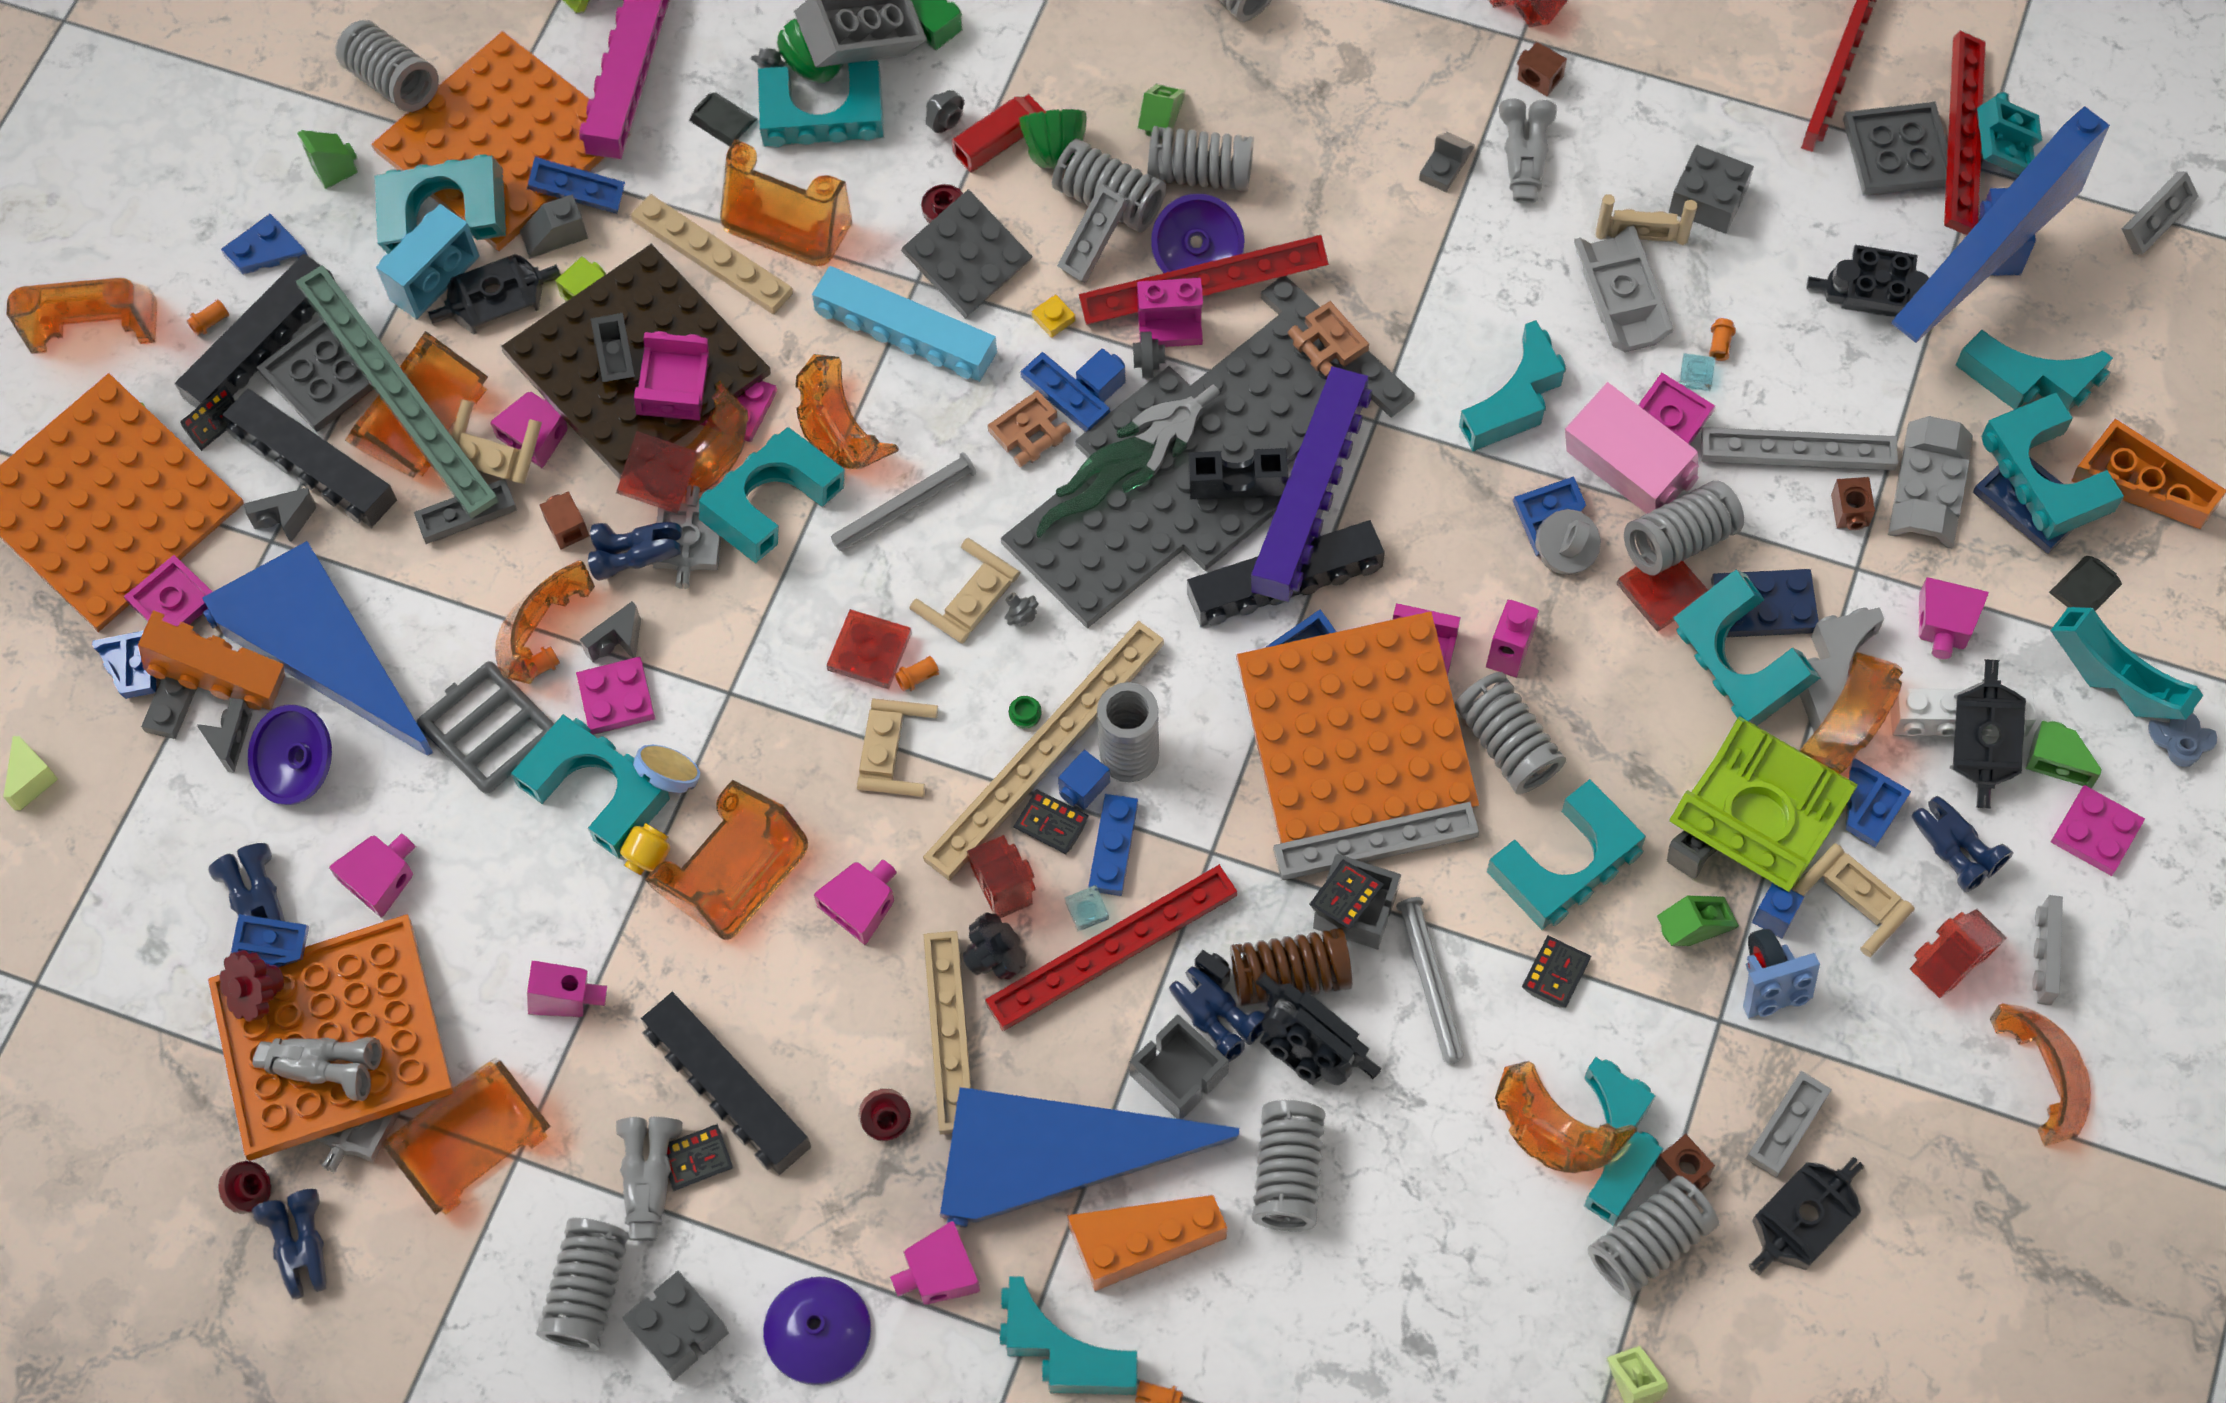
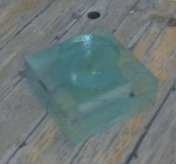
(1697, 372)
(1086, 908)

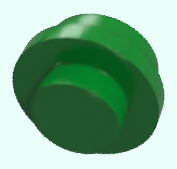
(1025, 712)

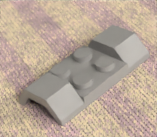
(1624, 291)
(1931, 479)

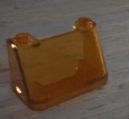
(781, 215)
(43, 309)
(442, 381)
(735, 864)
(465, 1135)

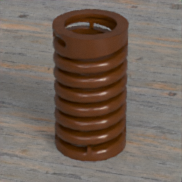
(1292, 953)

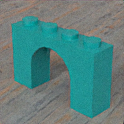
(855, 119)
(403, 192)
(783, 459)
(2052, 505)
(1706, 628)
(572, 747)
(1549, 895)

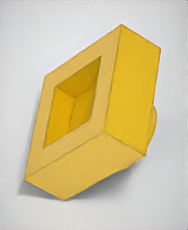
(1053, 316)

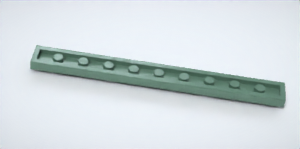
(397, 392)

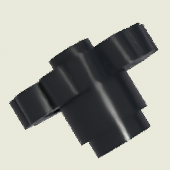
(994, 948)

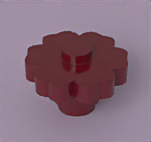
(249, 984)

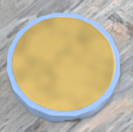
(666, 768)

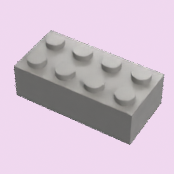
(858, 29)

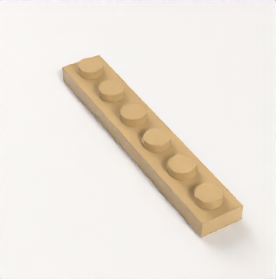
(712, 254)
(946, 1023)

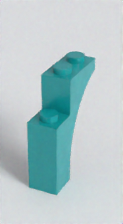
(2021, 377)
(1519, 402)
(2110, 664)
(1623, 1104)
(1072, 1364)

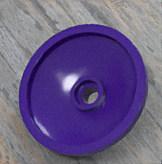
(1190, 217)
(289, 754)
(821, 1353)

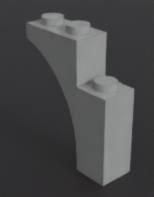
(1836, 644)

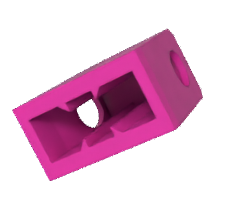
(513, 422)
(1948, 615)
(1514, 631)
(375, 871)
(858, 898)
(561, 990)
(937, 1268)

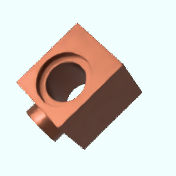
(1541, 68)
(1857, 492)
(564, 520)
(1686, 1151)

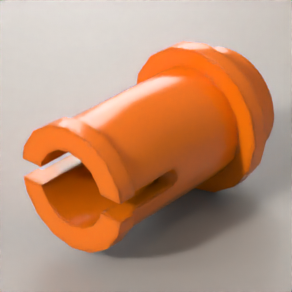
(207, 317)
(1722, 331)
(545, 660)
(917, 673)
(1157, 1394)

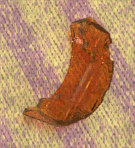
(828, 420)
(719, 440)
(524, 617)
(1856, 713)
(2062, 1062)
(1548, 1130)

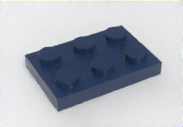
(2001, 497)
(1786, 607)

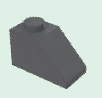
(553, 227)

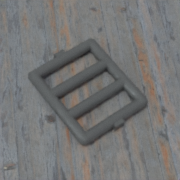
(468, 763)

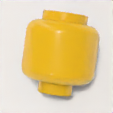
(644, 848)

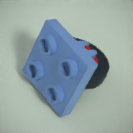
(1776, 976)

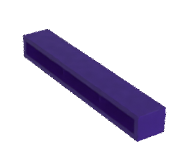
(1310, 485)

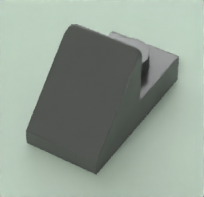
(1446, 161)
(612, 347)
(289, 509)
(618, 629)
(230, 738)
(1689, 853)

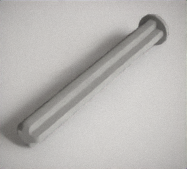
(903, 502)
(1431, 979)

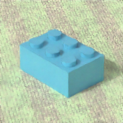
(426, 260)

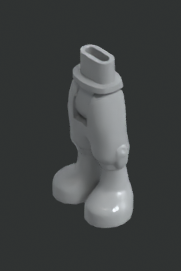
(1525, 157)
(310, 1061)
(647, 1180)

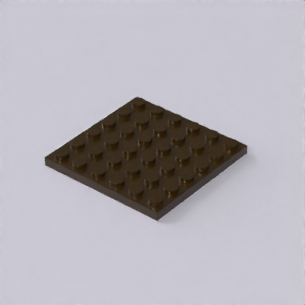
(653, 296)

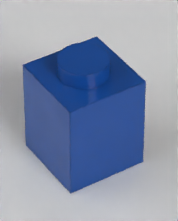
(1102, 374)
(1083, 780)
(1777, 910)

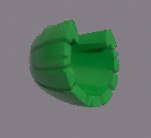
(797, 55)
(1051, 133)

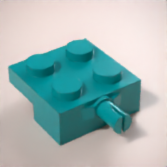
(2008, 133)

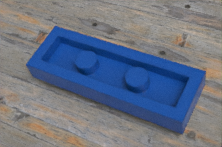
(586, 187)
(1064, 392)
(1113, 844)

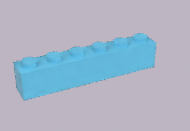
(904, 324)

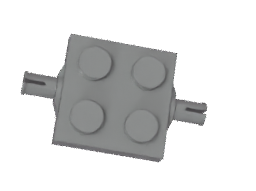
(698, 542)
(359, 1141)

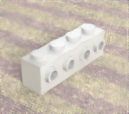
(1934, 712)

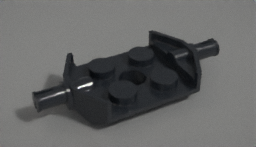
(473, 306)
(1975, 709)
(1790, 1237)

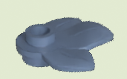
(2183, 739)

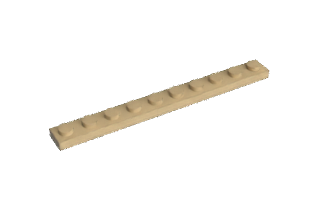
(1041, 752)

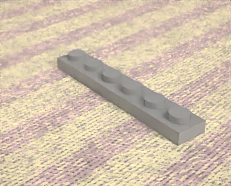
(1799, 448)
(1377, 840)

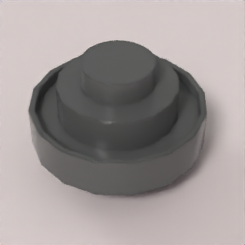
(944, 111)
(1148, 354)

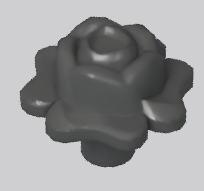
(768, 58)
(1021, 609)

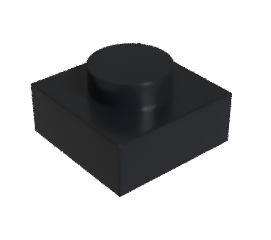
(1214, 967)

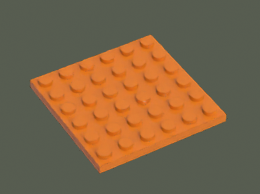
(501, 107)
(107, 500)
(1356, 727)
(345, 992)

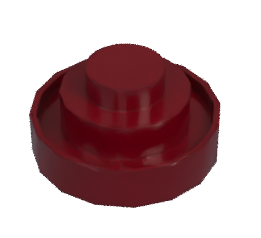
(938, 199)
(884, 1114)
(244, 1186)

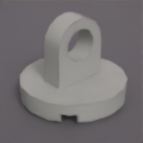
(1568, 542)

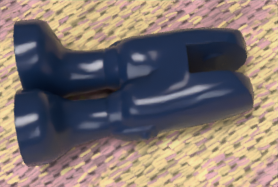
(645, 546)
(1954, 832)
(262, 897)
(1212, 1001)
(287, 1252)

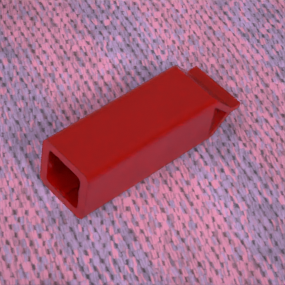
(993, 132)

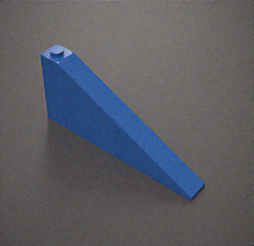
(2021, 211)
(300, 620)
(1030, 1150)

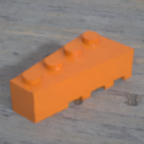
(2151, 476)
(209, 663)
(1141, 1237)

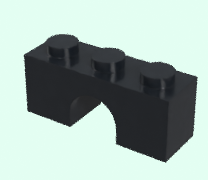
(1259, 476)

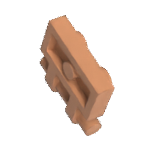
(1335, 332)
(1022, 422)

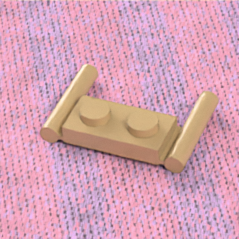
(1649, 225)
(492, 456)
(974, 598)
(882, 745)
(1860, 890)

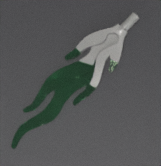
(1144, 452)

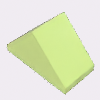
(26, 775)
(1637, 1376)

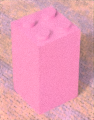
(1631, 450)

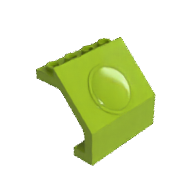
(1764, 804)

